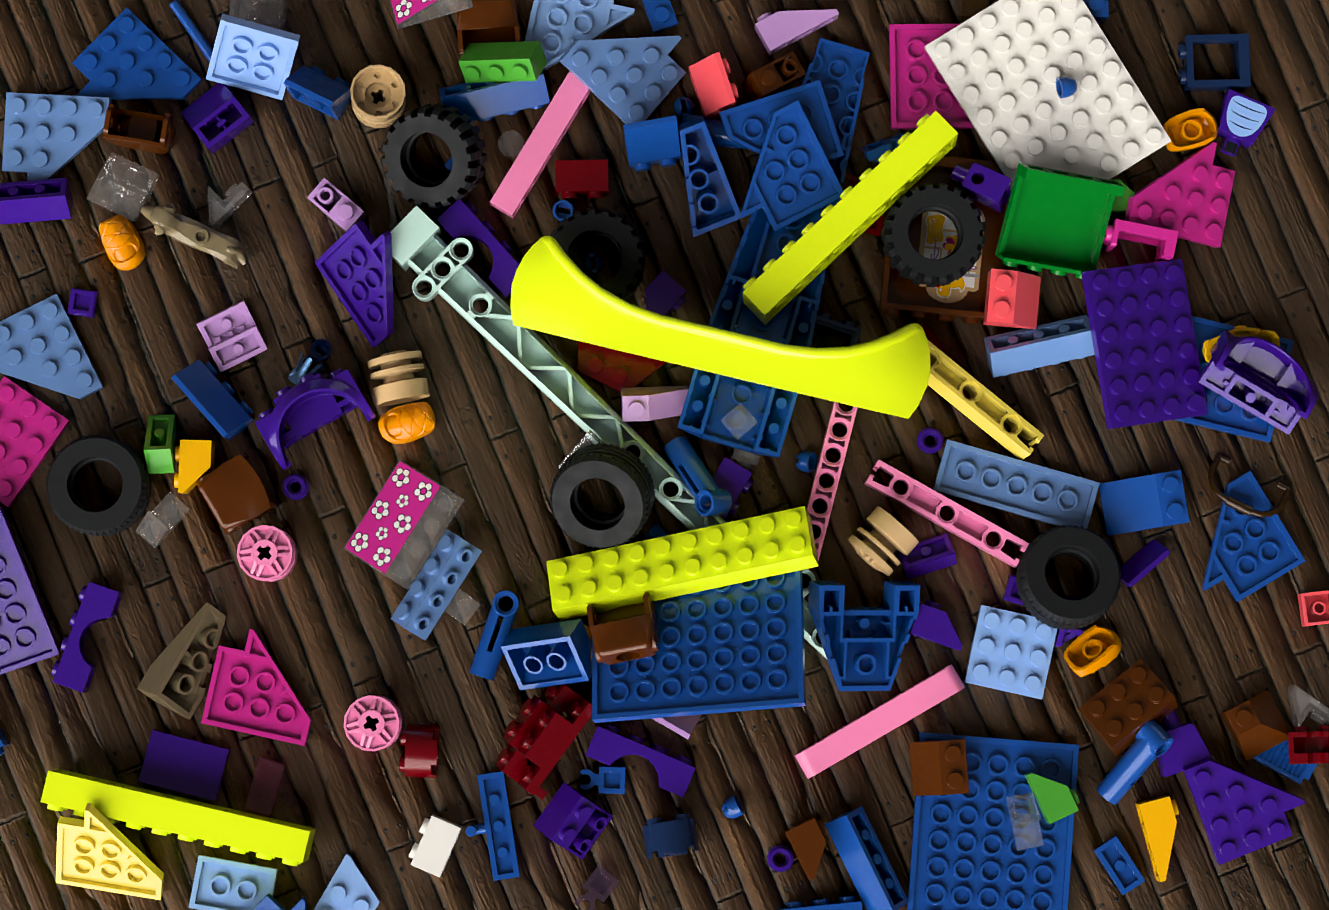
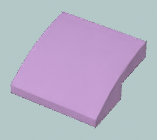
(232, 336)

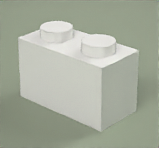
(435, 846)

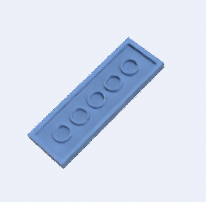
(1015, 486)

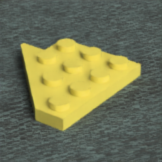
(103, 859)

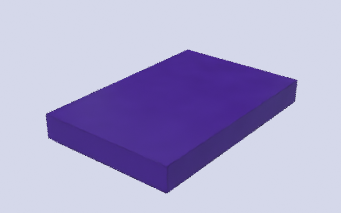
(184, 765)

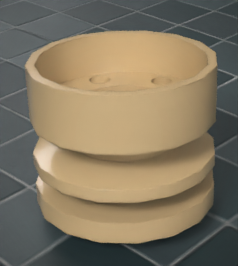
(371, 83)
(398, 378)
(883, 541)

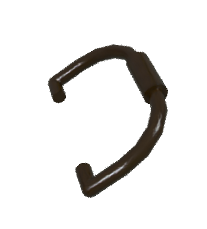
(1239, 505)

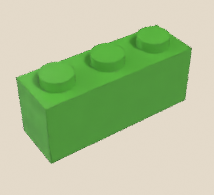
(502, 62)

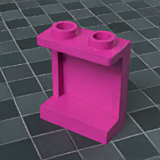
(1162, 238)

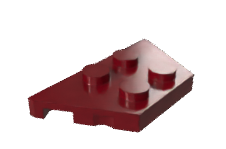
(614, 367)

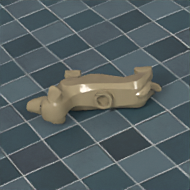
(195, 234)

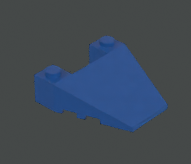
(863, 641)

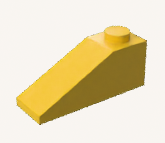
(1158, 828)

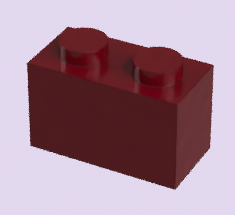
(582, 178)

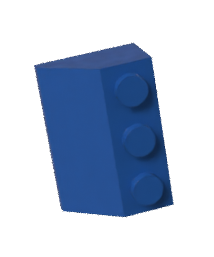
(214, 398)
(549, 654)

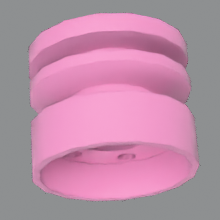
(282, 549)
(387, 729)

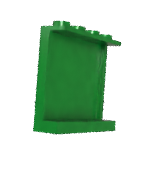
(1056, 220)

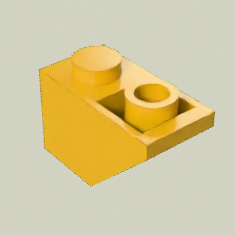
(195, 461)

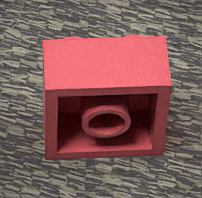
(1314, 608)

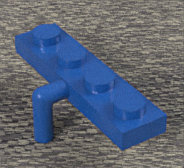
(497, 826)

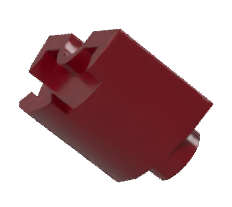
(1308, 746)
(420, 751)

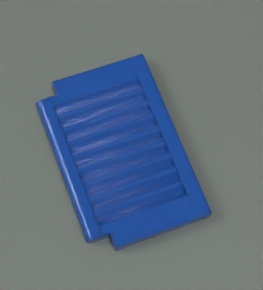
(1278, 760)

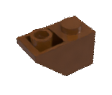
(773, 77)

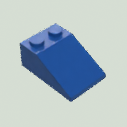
(319, 91)
(652, 143)
(1143, 503)

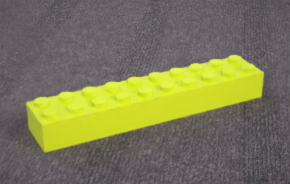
(849, 217)
(683, 563)
(180, 816)

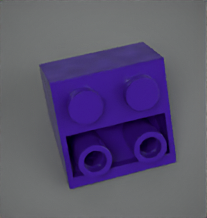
(217, 117)
(573, 821)

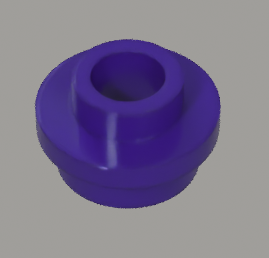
(936, 434)
(287, 484)
(780, 867)

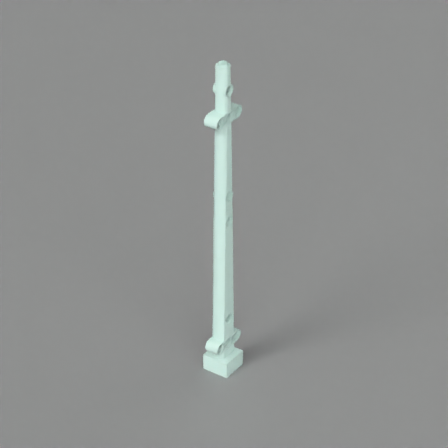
(419, 246)

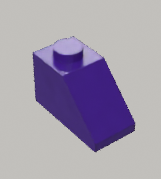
(935, 626)

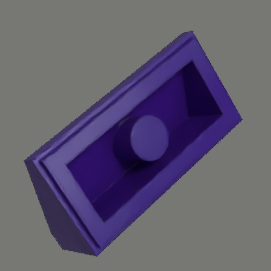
(928, 556)
(1143, 562)

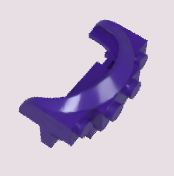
(1257, 378)
(309, 409)

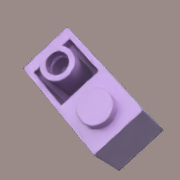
(336, 205)

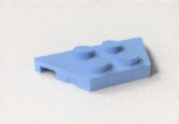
(348, 890)

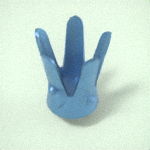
(301, 370)

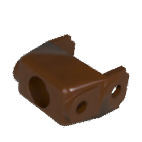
(488, 23)
(139, 130)
(235, 494)
(624, 632)

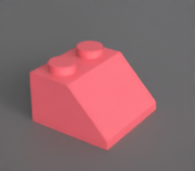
(1012, 299)

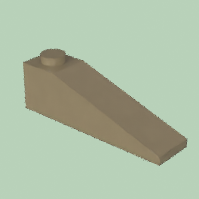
(181, 669)

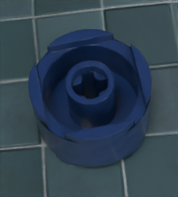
(670, 837)

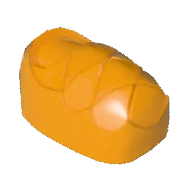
(1191, 130)
(122, 242)
(407, 422)
(1092, 650)

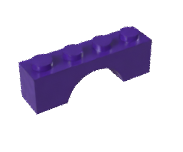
(461, 222)
(75, 668)
(672, 772)

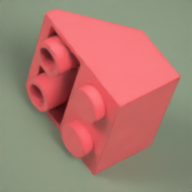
(713, 86)

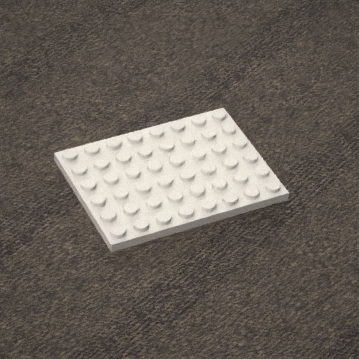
(1005, 81)

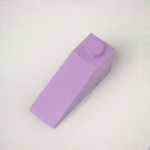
(787, 27)
(652, 402)

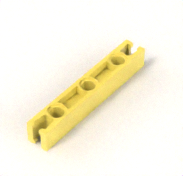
(983, 406)

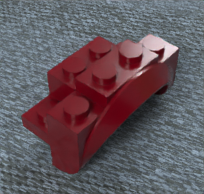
(542, 736)

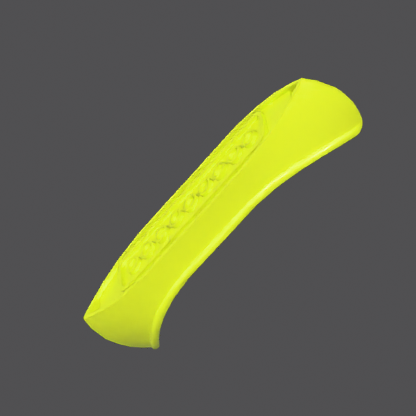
(561, 300)

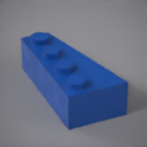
(707, 187)

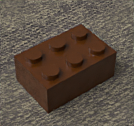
(1127, 706)

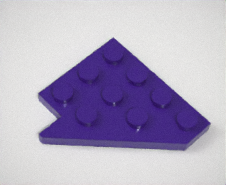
(362, 278)
(1238, 809)

